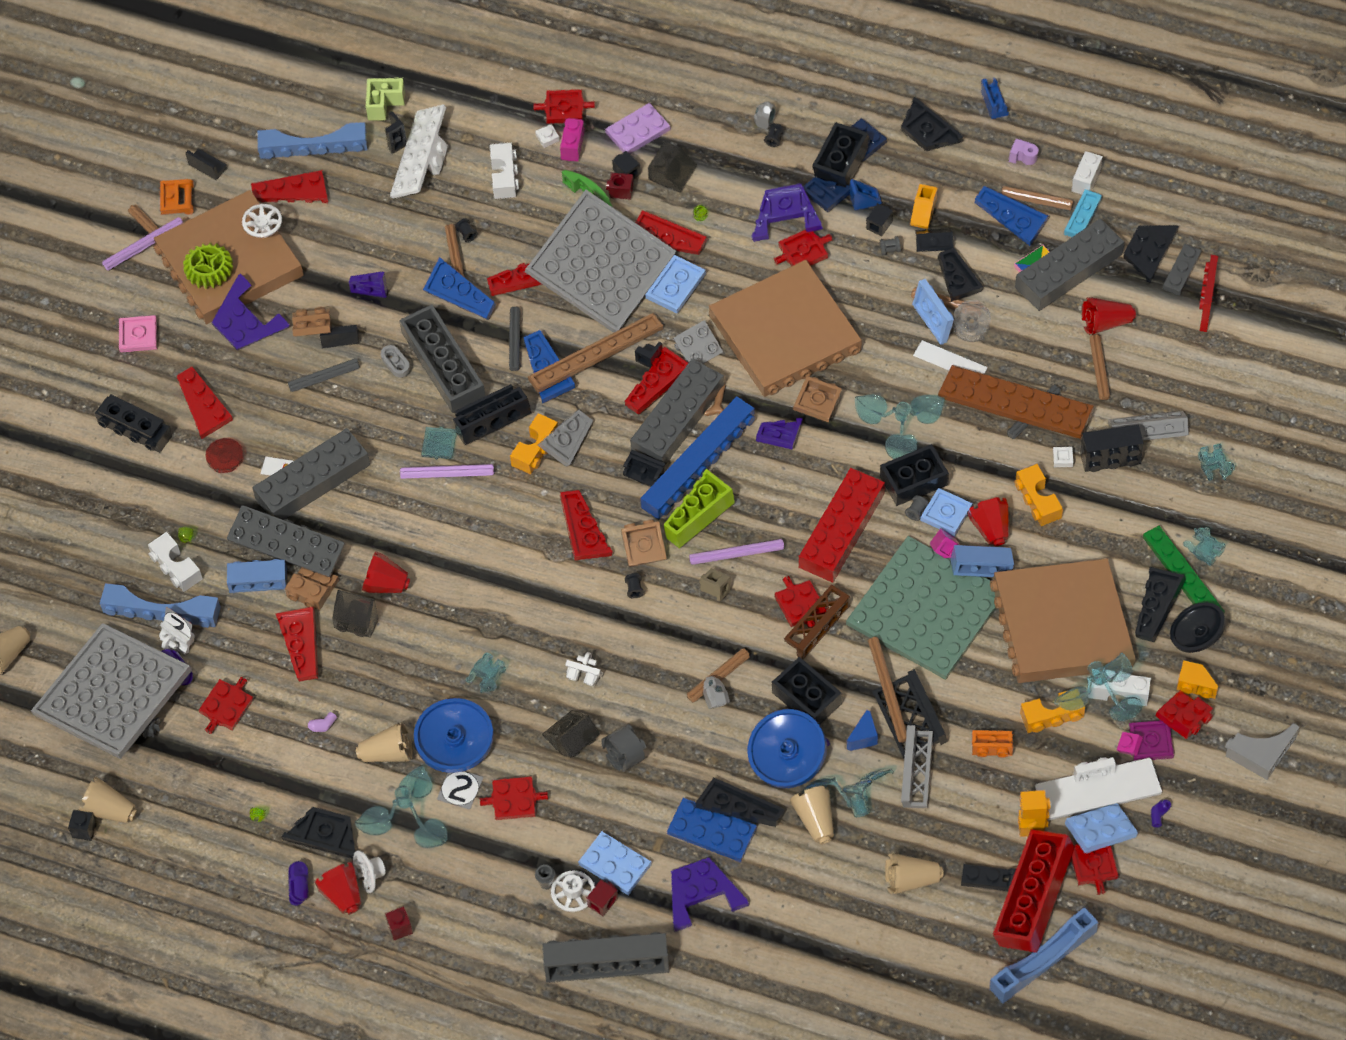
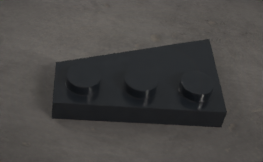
(958, 276)

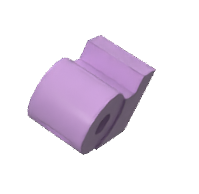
(1024, 152)

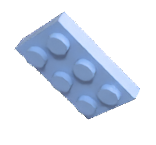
(675, 284)
(933, 311)
(1101, 828)
(615, 863)

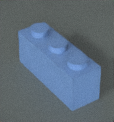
(980, 560)
(256, 576)

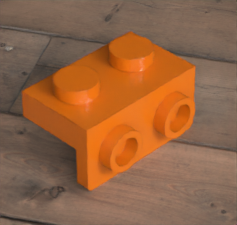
(992, 743)

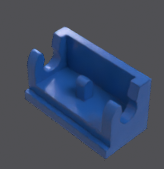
(993, 99)

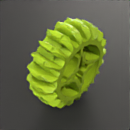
(208, 265)

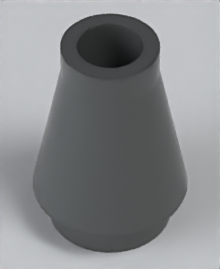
(545, 875)

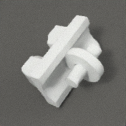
(174, 638)
(592, 674)

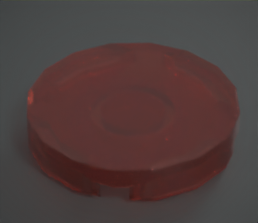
(224, 455)

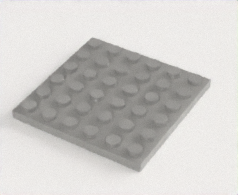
(600, 261)
(111, 690)

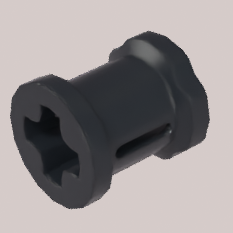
(775, 135)
(464, 227)
(634, 585)

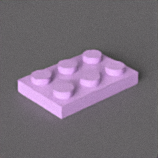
(637, 129)

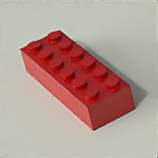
(841, 525)
(1033, 891)

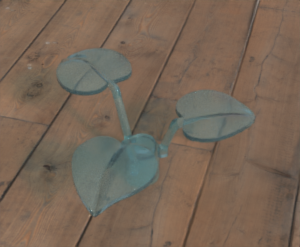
(926, 407)
(1116, 670)
(418, 785)
(858, 802)

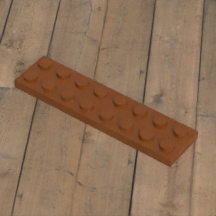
(1016, 401)

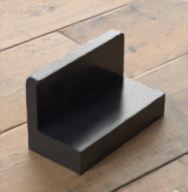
(395, 134)
(206, 163)
(934, 239)
(340, 336)

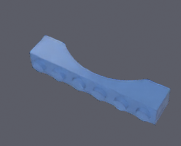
(346, 139)
(197, 611)
(1019, 975)

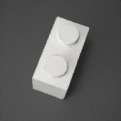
(1087, 173)

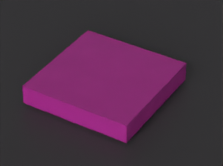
(1155, 742)

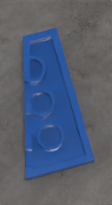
(1015, 216)
(457, 290)
(541, 356)

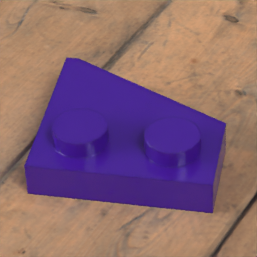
(369, 284)
(779, 433)

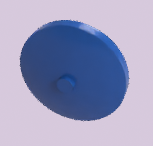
(453, 735)
(787, 748)

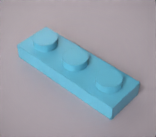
(1083, 213)

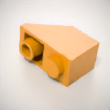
(924, 206)
(1196, 680)

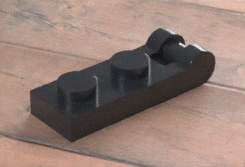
(987, 877)

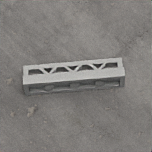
(1156, 425)
(909, 768)

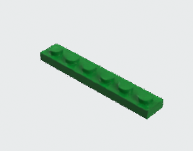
(1176, 563)

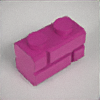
(572, 140)

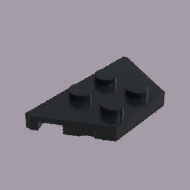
(928, 128)
(1149, 248)
(323, 832)

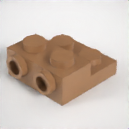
(311, 322)
(817, 398)
(643, 543)
(310, 588)

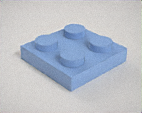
(946, 511)

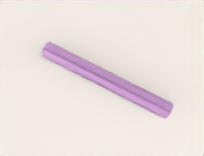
(139, 245)
(447, 471)
(738, 551)

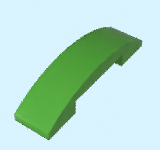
(577, 181)

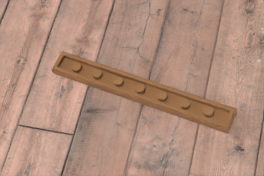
(595, 352)

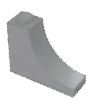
(1259, 754)

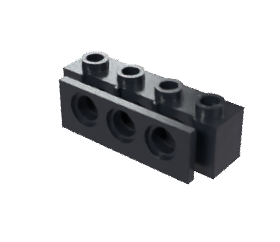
(490, 413)
(133, 423)

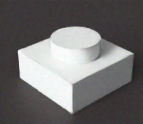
(547, 136)
(1062, 456)

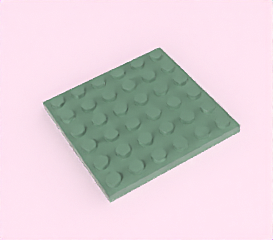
(924, 608)

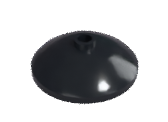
(1198, 627)

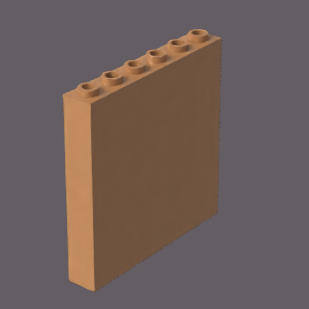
(261, 261)
(785, 328)
(1060, 619)

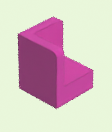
(943, 543)

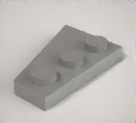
(567, 437)

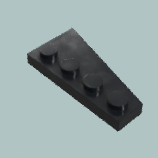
(1159, 598)
(734, 802)

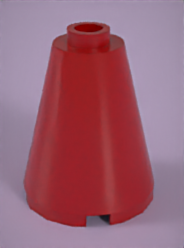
(1105, 314)

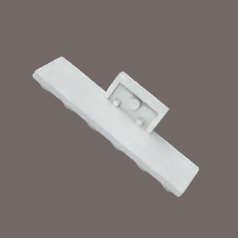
(422, 152)
(1099, 786)

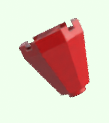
(991, 520)
(385, 576)
(340, 888)

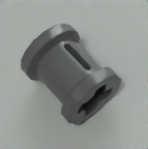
(890, 245)
(916, 508)

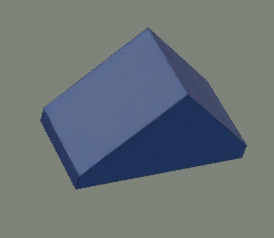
(863, 195)
(863, 734)

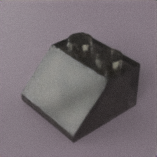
(671, 167)
(354, 614)
(571, 733)

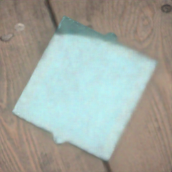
(439, 443)

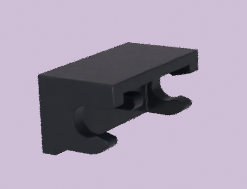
(643, 468)

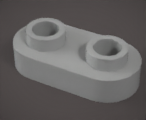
(395, 363)

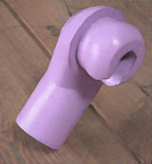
(322, 725)

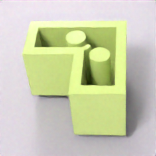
(381, 94)

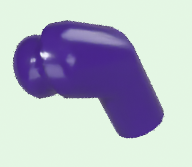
(1158, 811)

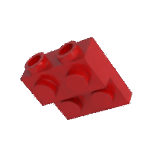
(1185, 714)

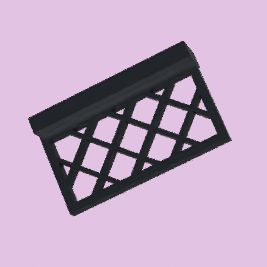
(923, 704)

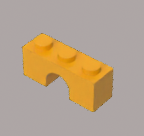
(529, 457)
(1043, 508)
(1038, 717)
(1033, 812)

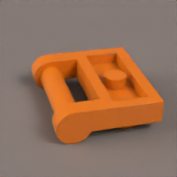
(170, 196)

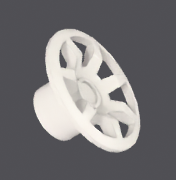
(262, 223)
(370, 869)
(572, 889)

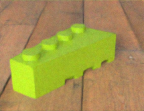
(699, 508)

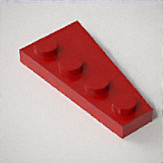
(300, 187)
(673, 235)
(511, 280)
(1207, 291)
(656, 380)
(203, 404)
(584, 535)
(300, 638)

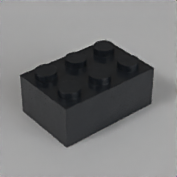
(841, 154)
(1111, 448)
(914, 474)
(806, 691)

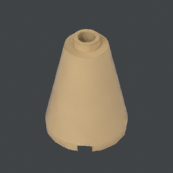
(11, 644)
(387, 746)
(107, 802)
(815, 813)
(910, 873)

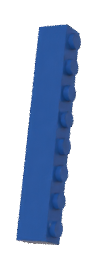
(697, 458)

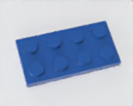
(712, 830)

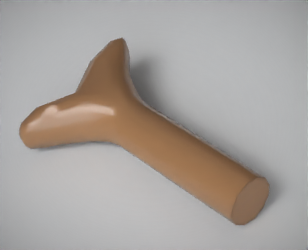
(716, 407)

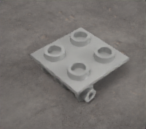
(697, 343)

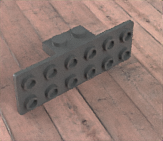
(286, 541)

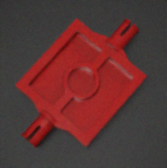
(563, 105)
(803, 247)
(797, 600)
(225, 705)
(513, 798)
(1094, 867)

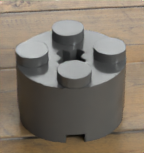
(624, 748)

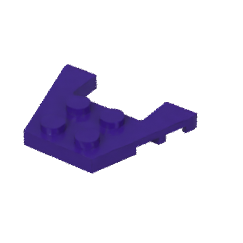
(782, 205)
(239, 324)
(697, 884)

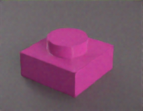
(1129, 743)

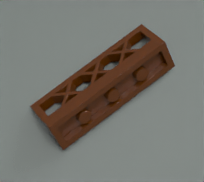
(824, 624)

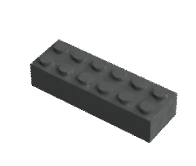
(1069, 264)
(442, 358)
(677, 412)
(311, 475)
(605, 957)

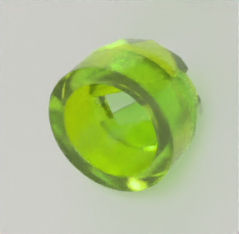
(702, 214)
(185, 534)
(257, 812)

